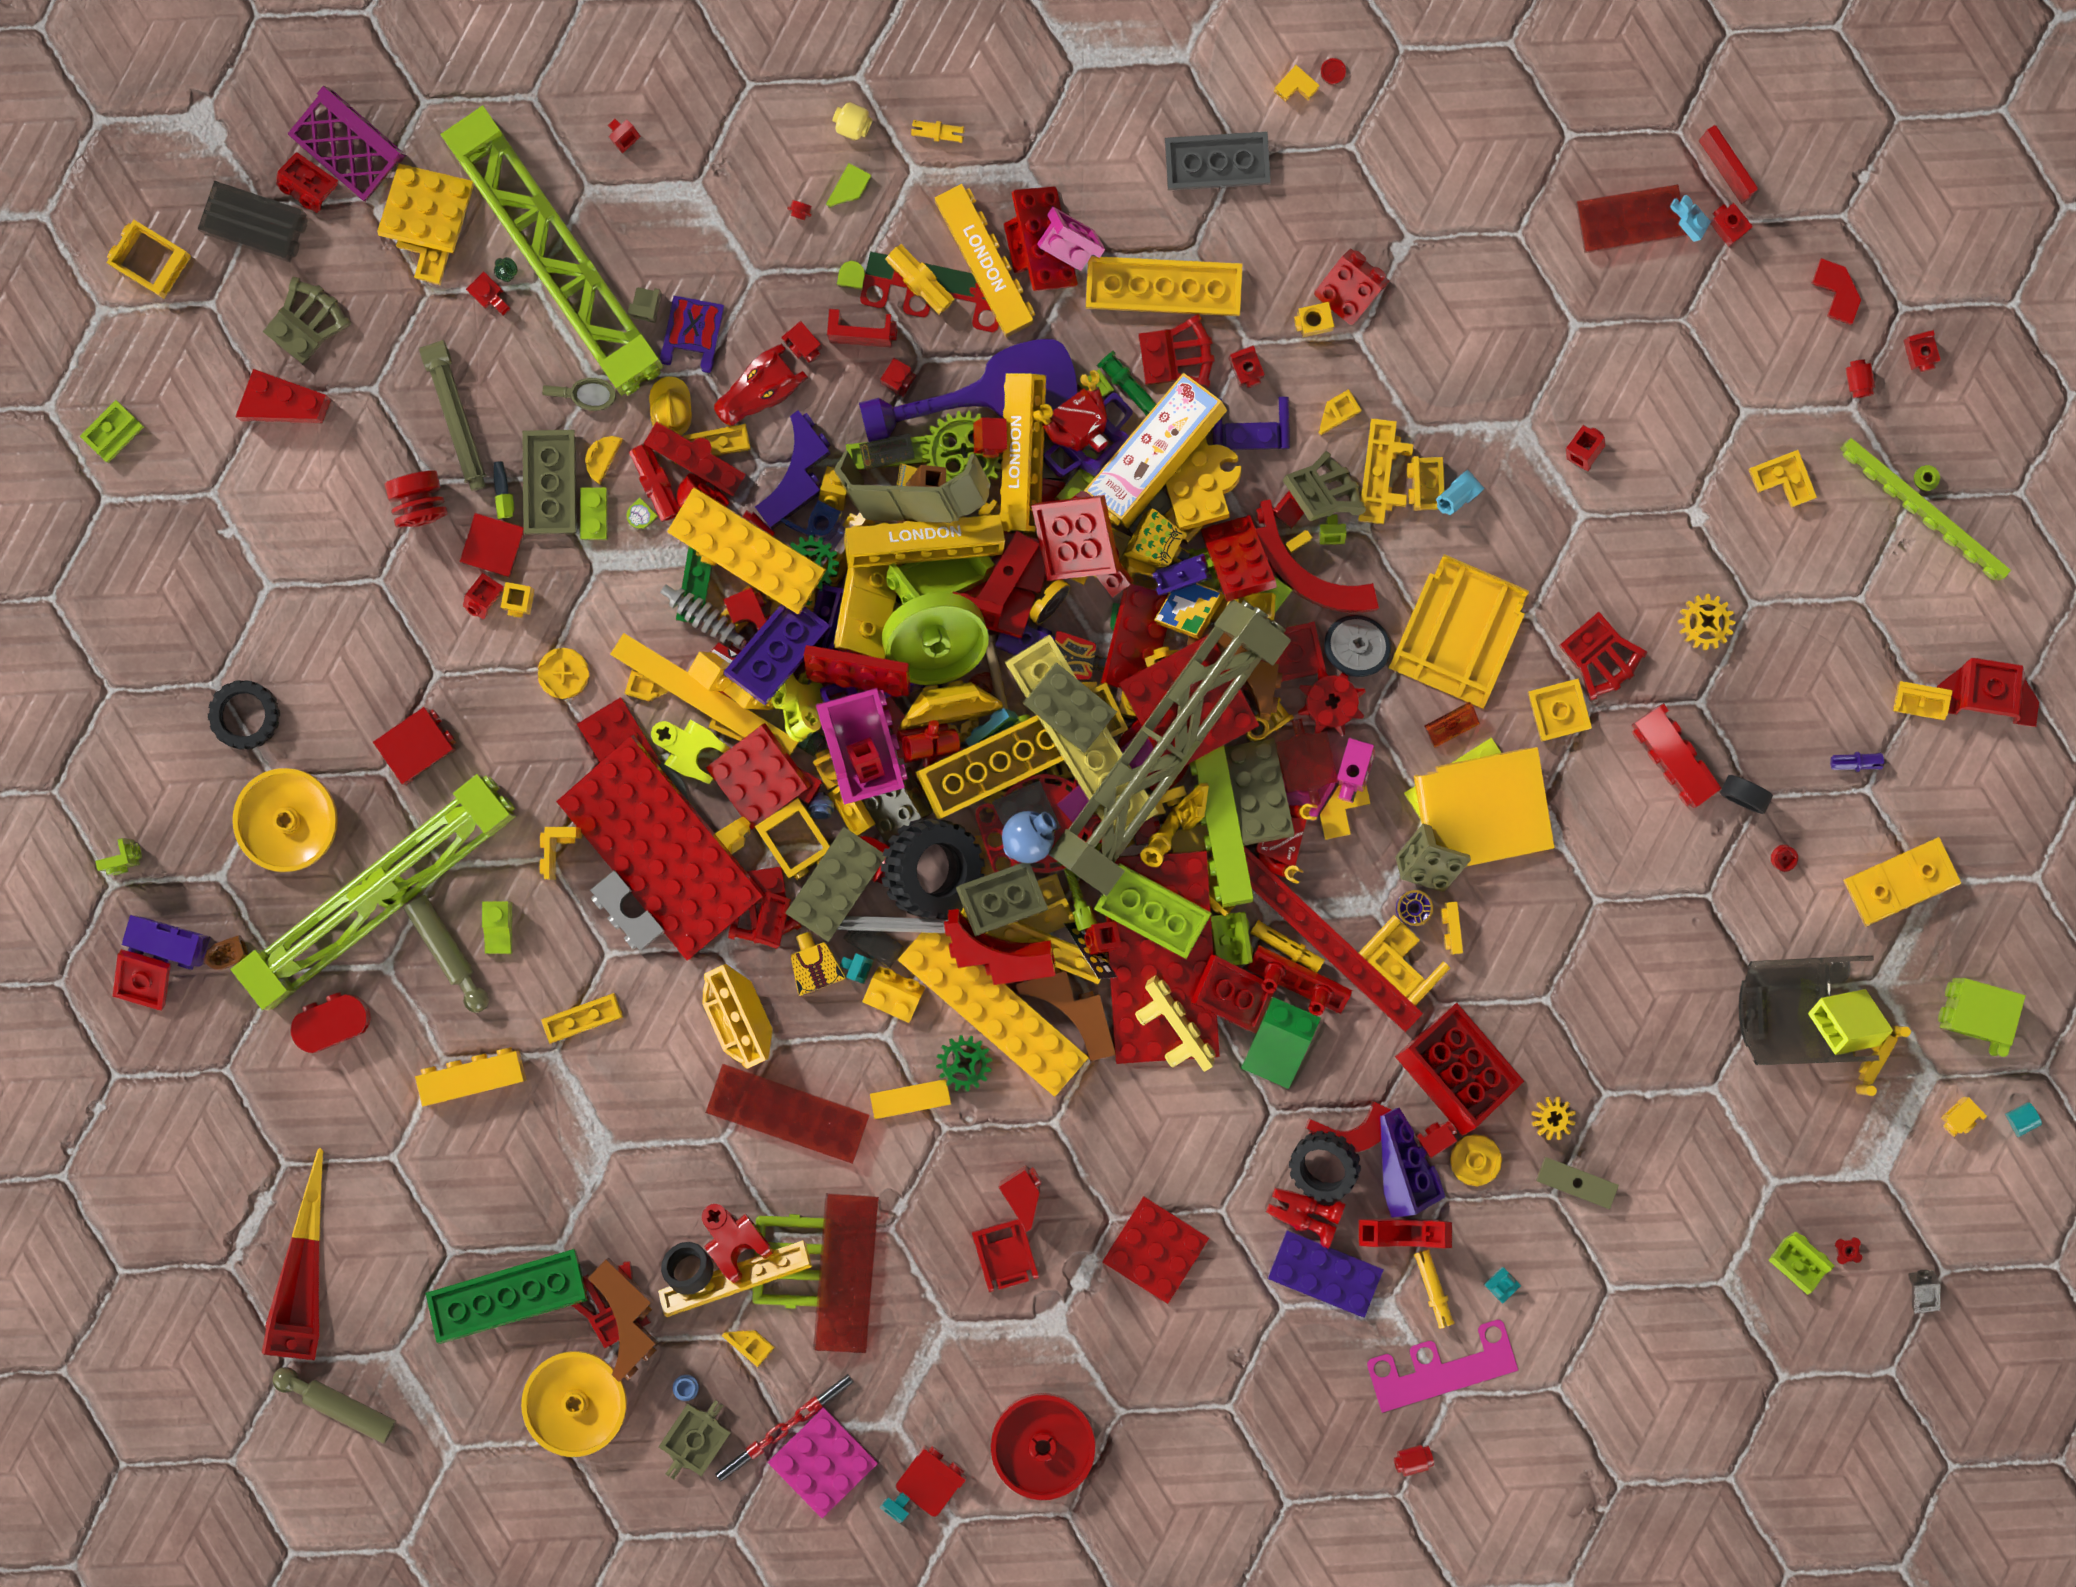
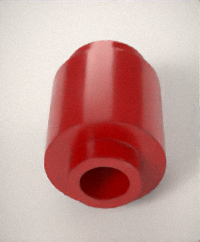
(1860, 379)
(1413, 1460)

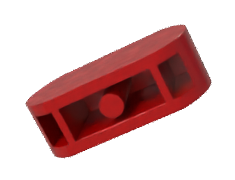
(330, 1022)

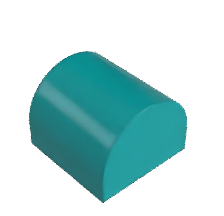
(2023, 1119)

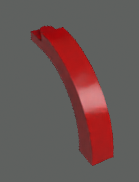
(1307, 586)

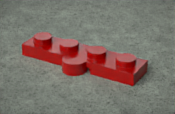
(695, 457)

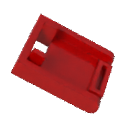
(1006, 1258)

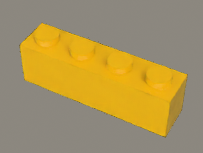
(470, 1078)

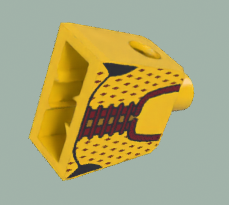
(814, 965)

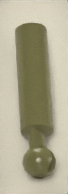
(446, 952)
(336, 1405)

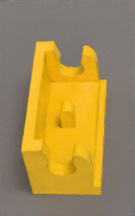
(1922, 700)
(1052, 918)

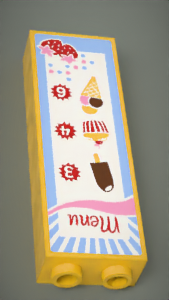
(1156, 449)

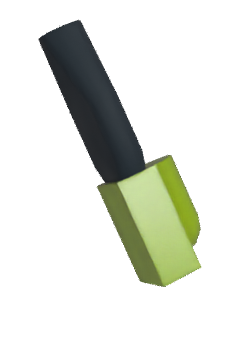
(503, 500)

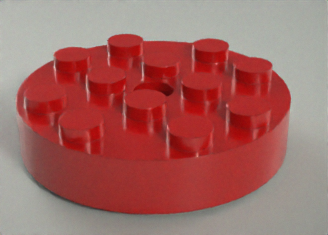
(1048, 1473)

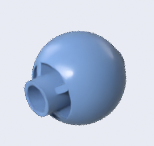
(1028, 836)

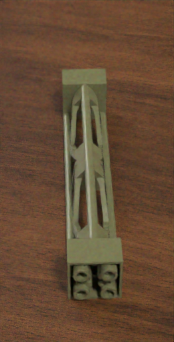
(1248, 629)

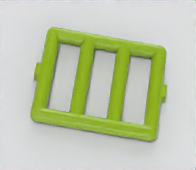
(789, 1301)

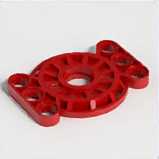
(1055, 795)

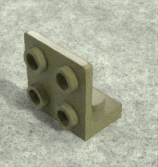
(899, 807)
(1429, 863)

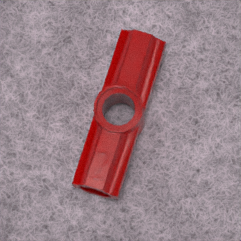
(655, 482)

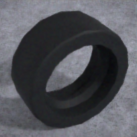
(1746, 794)
(680, 1252)

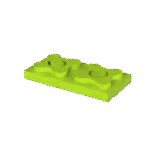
(1154, 912)

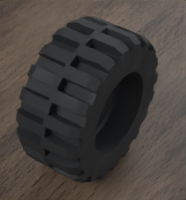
(903, 859)

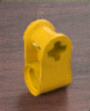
(1273, 724)

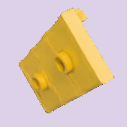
(864, 611)
(1902, 881)

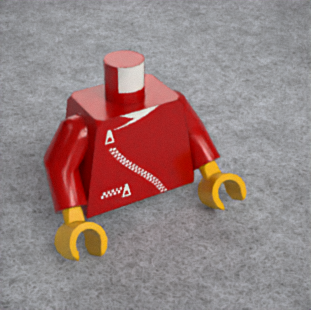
(1079, 419)
(1282, 854)

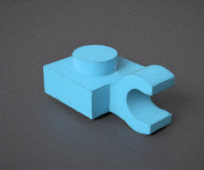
(1692, 220)

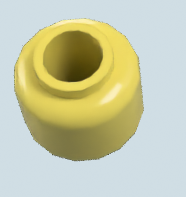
(852, 121)

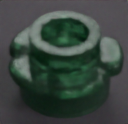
(505, 269)

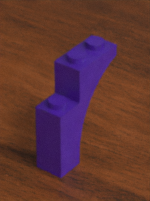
(797, 486)

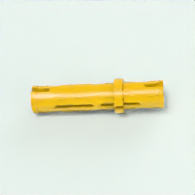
(1287, 946)
(1438, 1300)

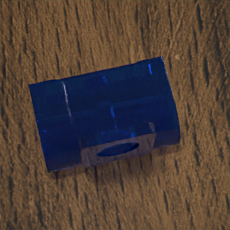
(820, 513)

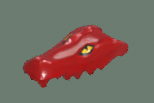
(761, 386)

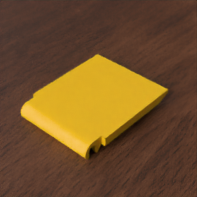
(1460, 631)
(1488, 806)

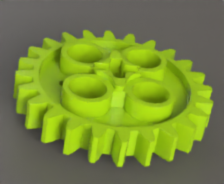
(959, 429)

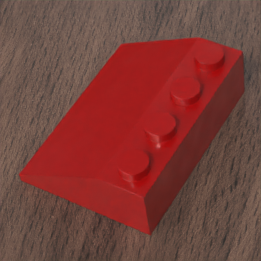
(1459, 1069)

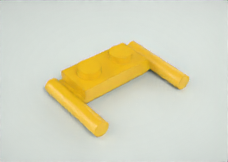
(1396, 969)
(1870, 1069)

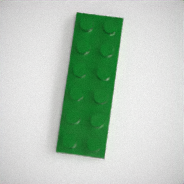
(506, 1296)

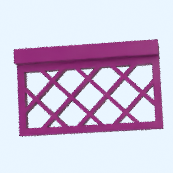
(356, 123)

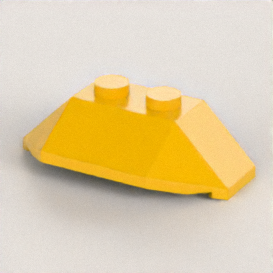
(950, 704)
(737, 1016)

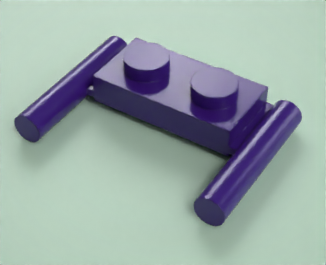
(1255, 435)

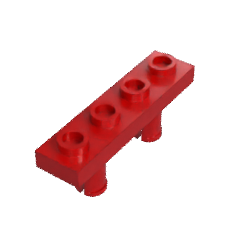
(1300, 980)

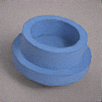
(685, 1387)

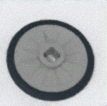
(1343, 653)

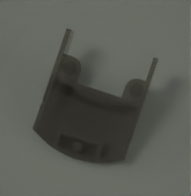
(1777, 1005)

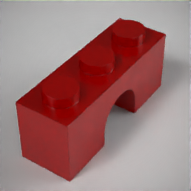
(746, 608)

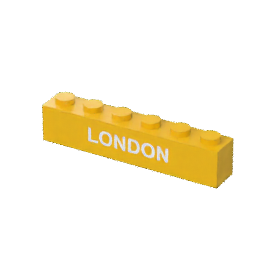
(984, 260)
(1024, 454)
(923, 541)

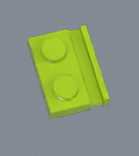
(111, 431)

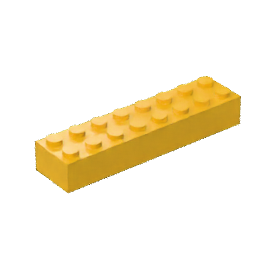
(998, 762)
(995, 1012)

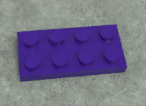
(775, 652)
(1325, 1274)

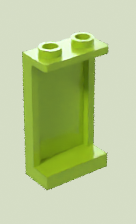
(938, 576)

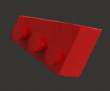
(279, 400)

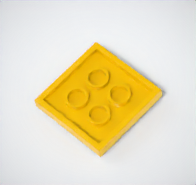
(425, 208)

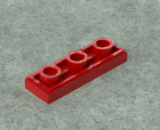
(1015, 556)

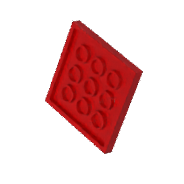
(1151, 684)

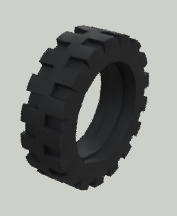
(217, 707)
(1336, 1146)

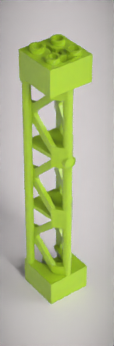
(472, 141)

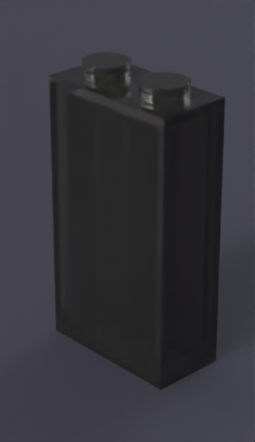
(253, 221)

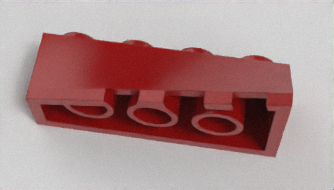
(1675, 756)

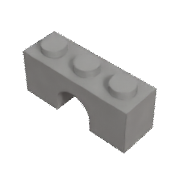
(610, 895)

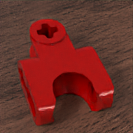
(732, 1239)

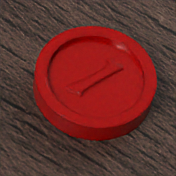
(1333, 71)

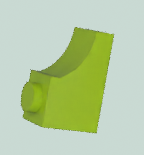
(497, 926)

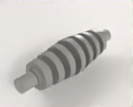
(702, 615)

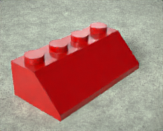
(1022, 1193)

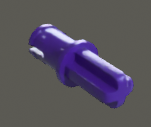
(1857, 761)

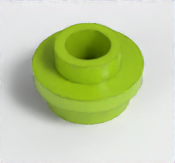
(1923, 485)

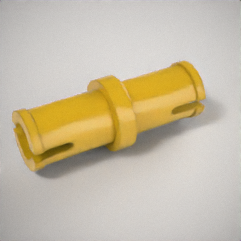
(937, 131)

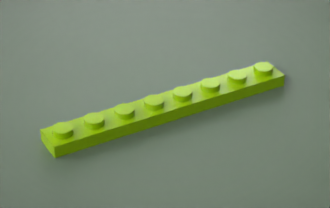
(1917, 504)

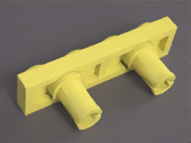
(1175, 1014)

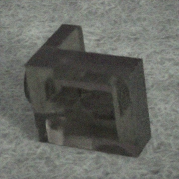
(1925, 1291)

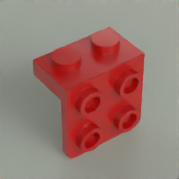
(1351, 286)
(931, 1480)

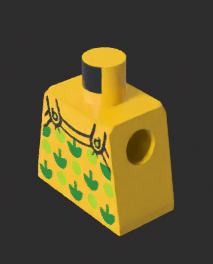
(1156, 541)

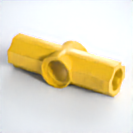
(919, 279)

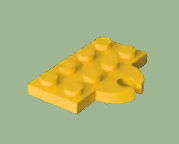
(1200, 486)

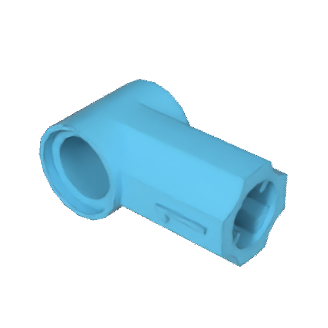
(1461, 491)

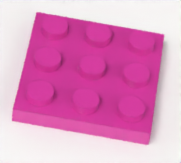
(822, 1462)

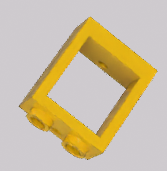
(170, 271)
(781, 816)

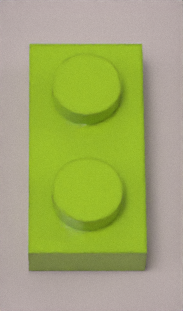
(593, 513)

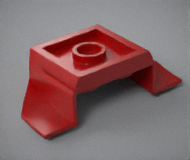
(1992, 689)

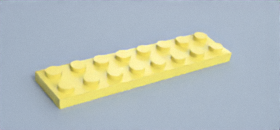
(1102, 755)

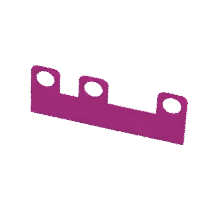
(1439, 1378)

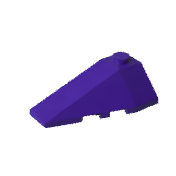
(1407, 1177)

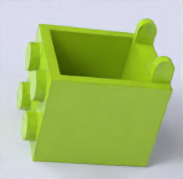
(1982, 1013)

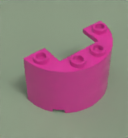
(853, 720)

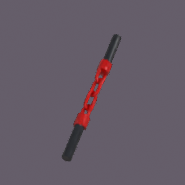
(756, 1448)

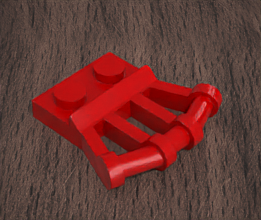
(1160, 358)
(1592, 640)
(767, 880)
(605, 1321)

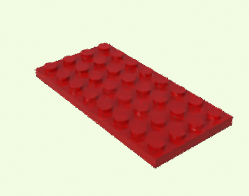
(660, 847)
(1142, 959)

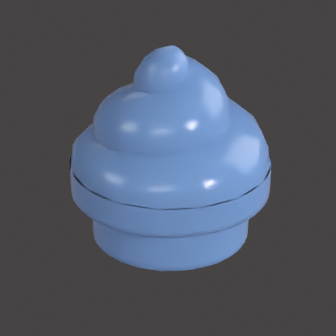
(821, 806)

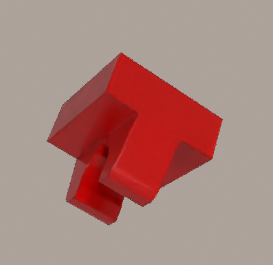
(623, 134)

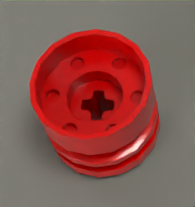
(417, 504)

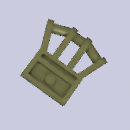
(295, 335)
(1314, 496)

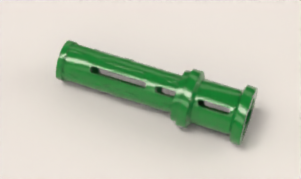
(1121, 376)

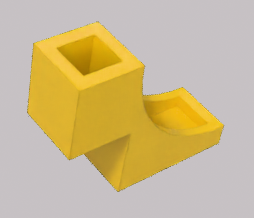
(709, 672)

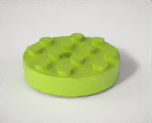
(937, 636)

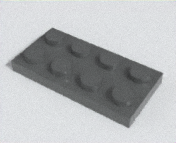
(1217, 161)

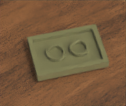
(1069, 707)
(1001, 898)

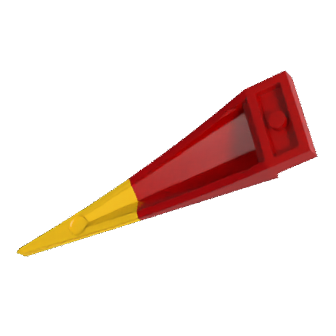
(294, 1312)

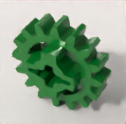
(819, 556)
(974, 1057)

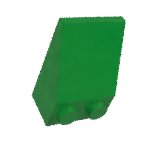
(1280, 1042)

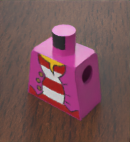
(1359, 759)

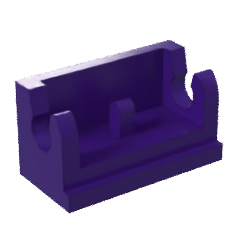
(1182, 575)

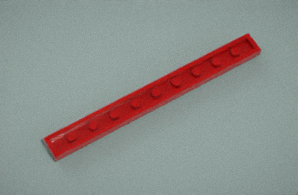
(1330, 944)

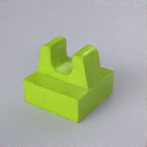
(1332, 531)

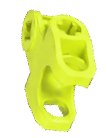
(799, 706)
(686, 746)

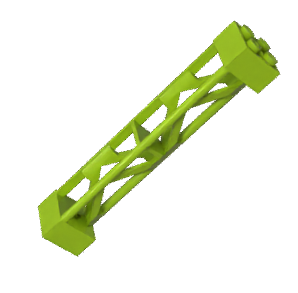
(267, 974)

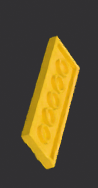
(1164, 286)
(746, 550)

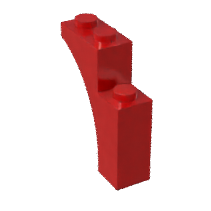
(1002, 959)

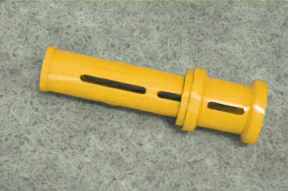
(1161, 842)

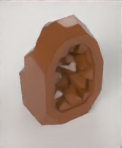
(226, 953)

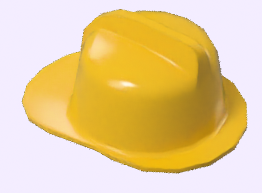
(671, 404)

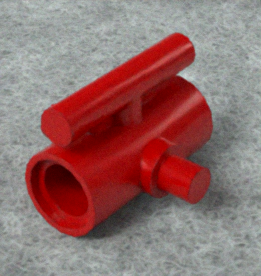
(929, 742)

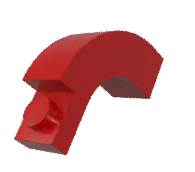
(1361, 1137)
(1405, 1233)

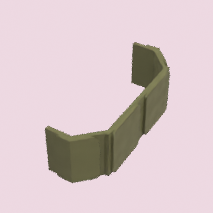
(923, 504)

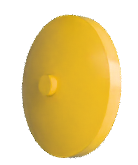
(285, 820)
(573, 1404)

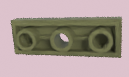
(1591, 1189)

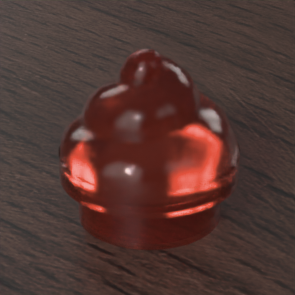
(983, 681)

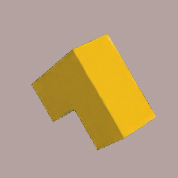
(1296, 81)

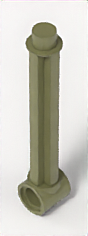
(437, 362)

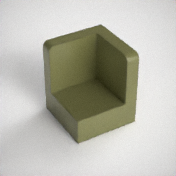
(645, 304)

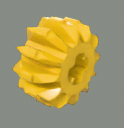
(1560, 1123)

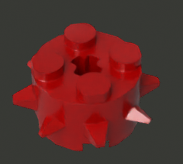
(1345, 708)

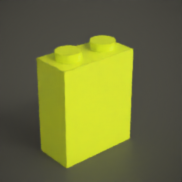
(1850, 1022)

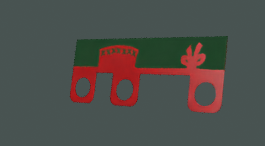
(958, 283)

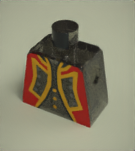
(1080, 655)

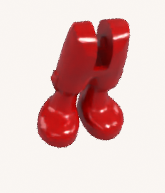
(1298, 1211)

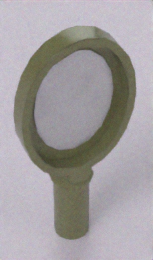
(587, 393)

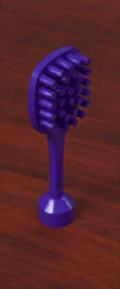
(1030, 357)

